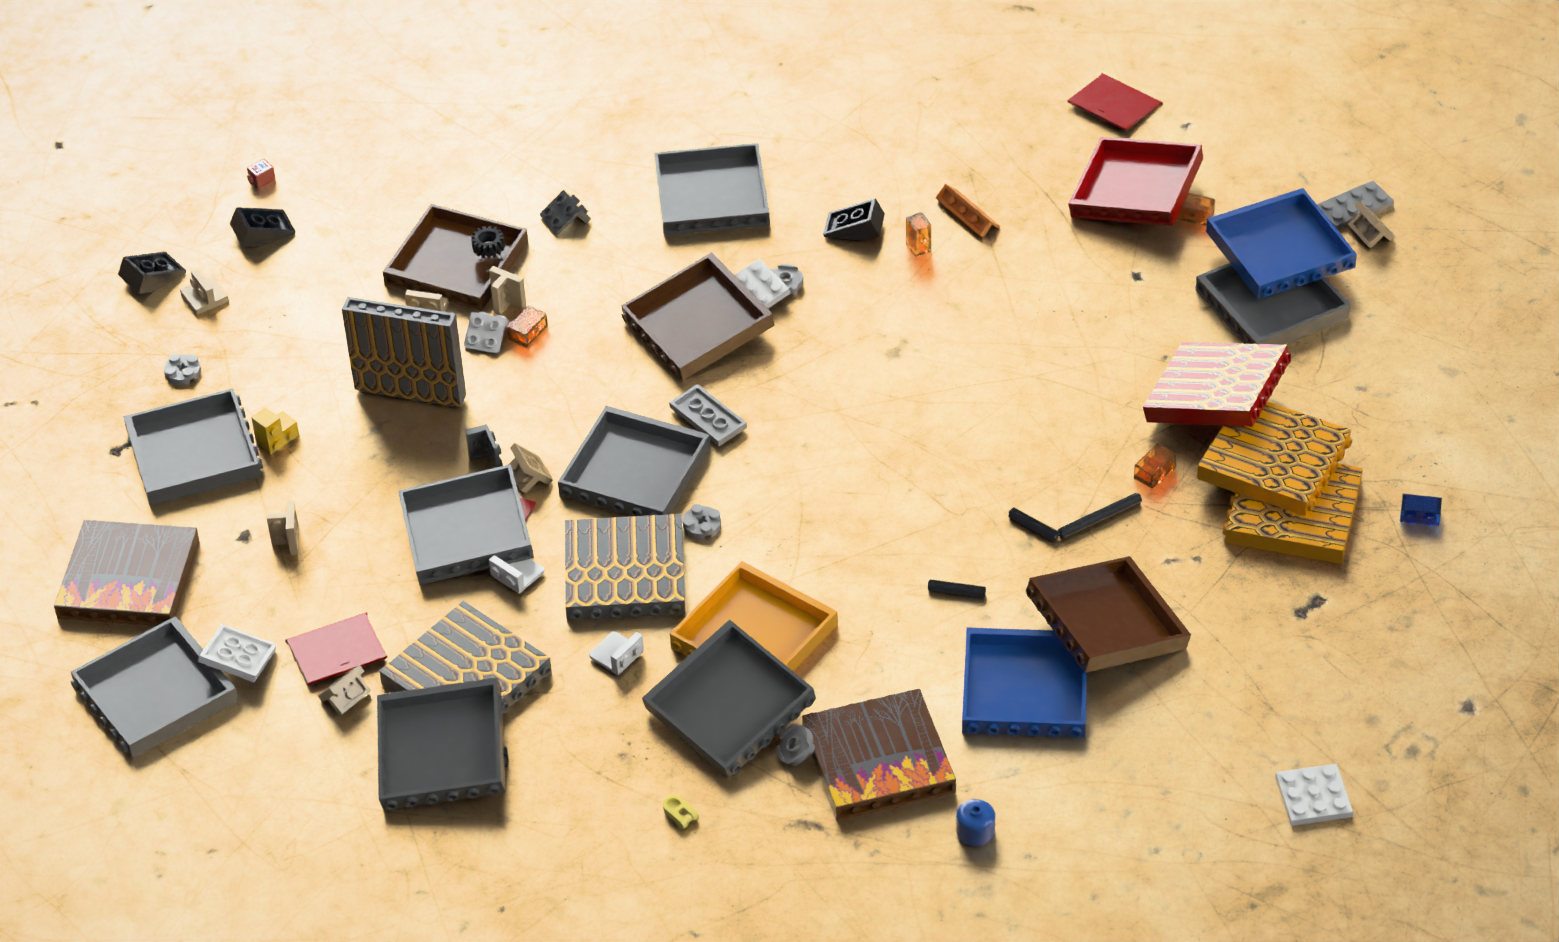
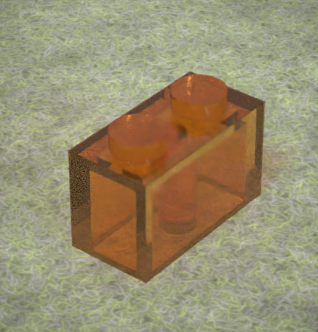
(1197, 209)
(918, 234)
(527, 326)
(1155, 466)

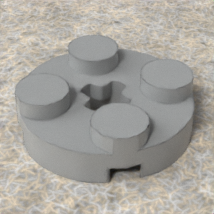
(794, 276)
(176, 361)
(701, 513)
(804, 746)

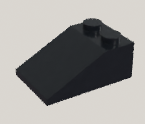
(856, 221)
(260, 225)
(149, 271)

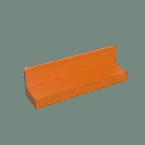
(965, 210)

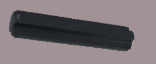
(1033, 524)
(956, 588)

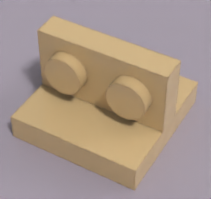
(1369, 226)
(506, 290)
(203, 293)
(426, 300)
(528, 468)
(285, 527)
(346, 691)

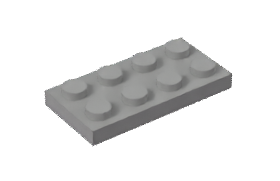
(1341, 208)
(708, 414)

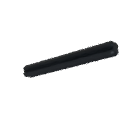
(1099, 515)

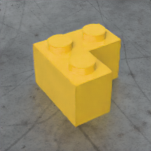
(273, 430)

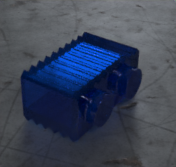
(1420, 509)

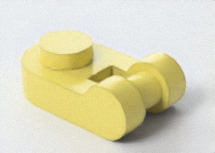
(674, 806)

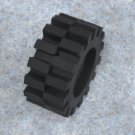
(490, 235)

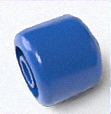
(975, 822)

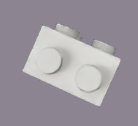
(485, 332)
(515, 575)
(617, 651)

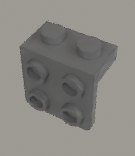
(563, 211)
(482, 444)

